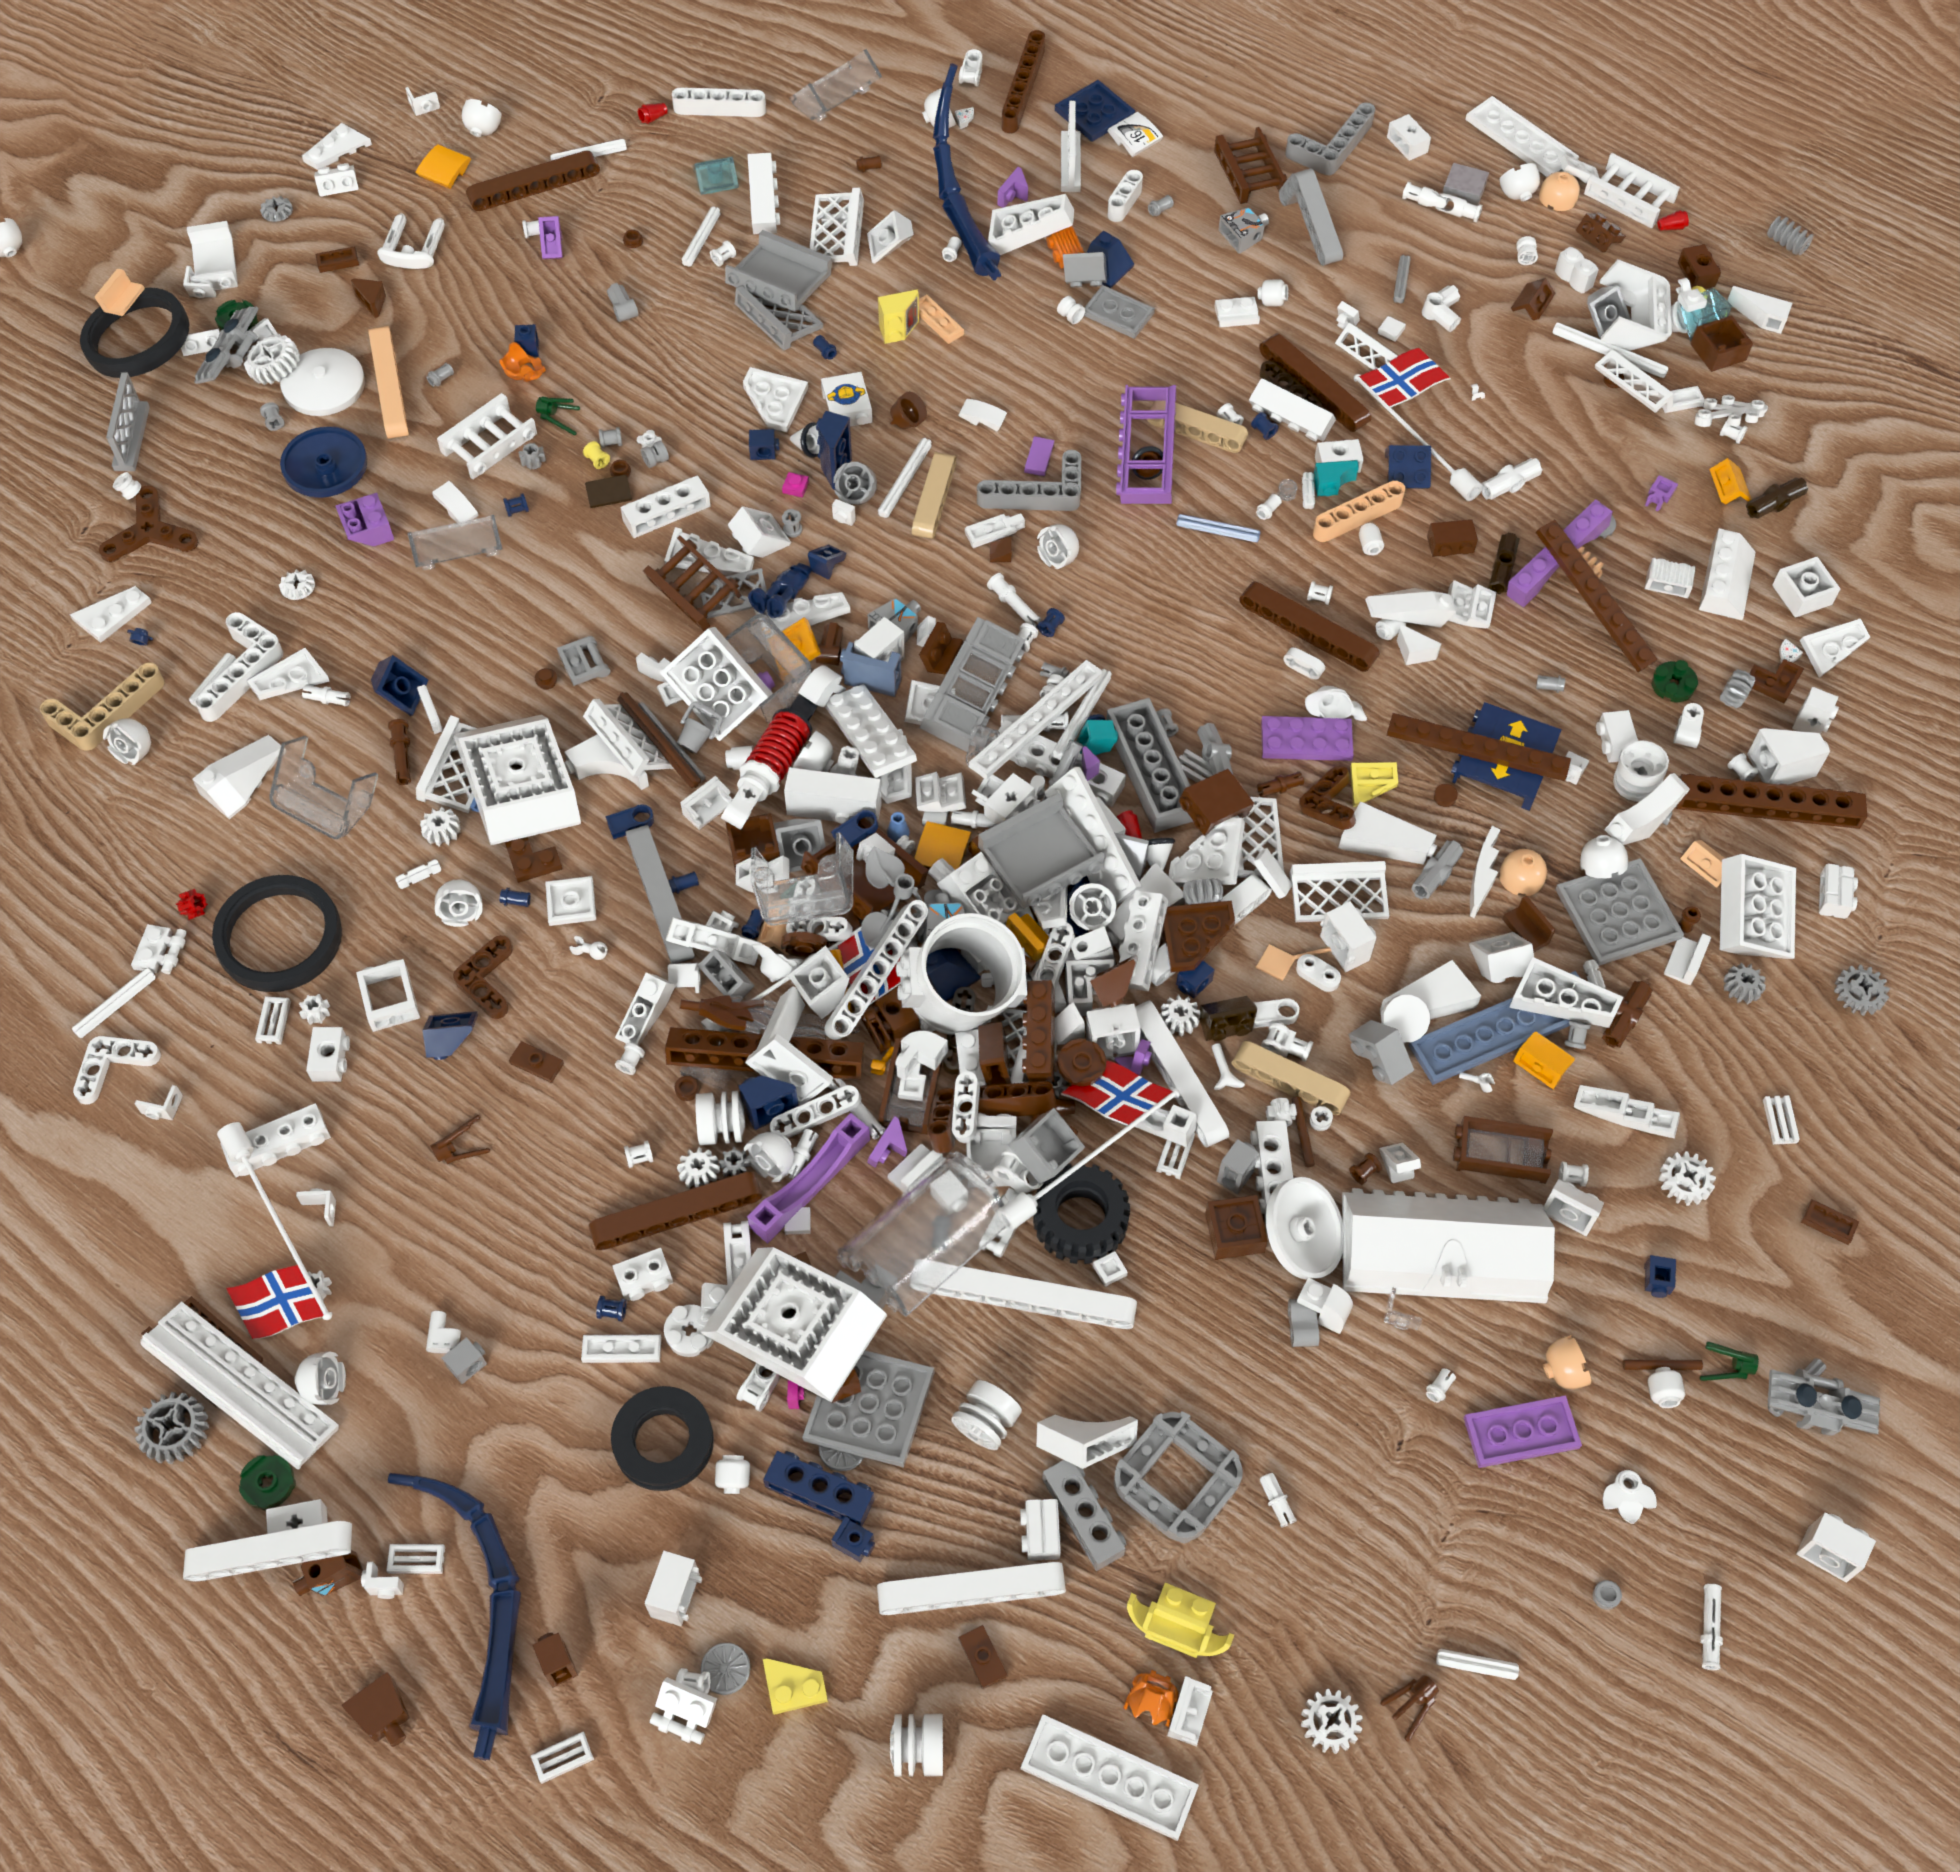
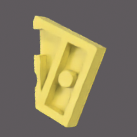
(1372, 780)
(793, 1686)

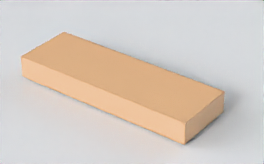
(939, 320)

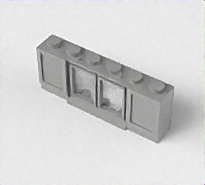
(973, 683)

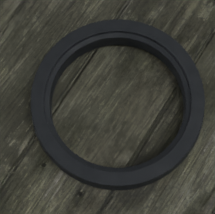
(148, 359)
(257, 891)

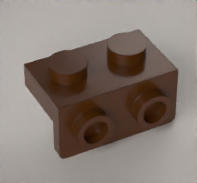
(1599, 231)

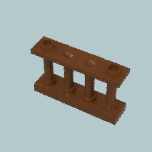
(1237, 176)
(685, 602)

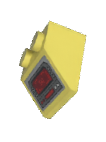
(898, 315)

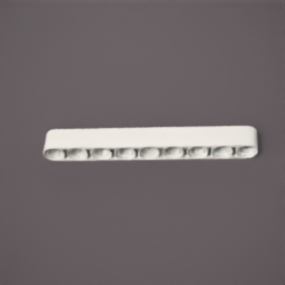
(1040, 1297)

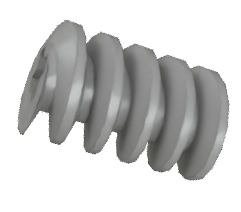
(1788, 236)

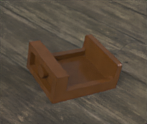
(1215, 801)

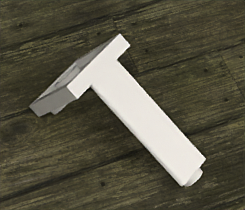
(783, 1061)

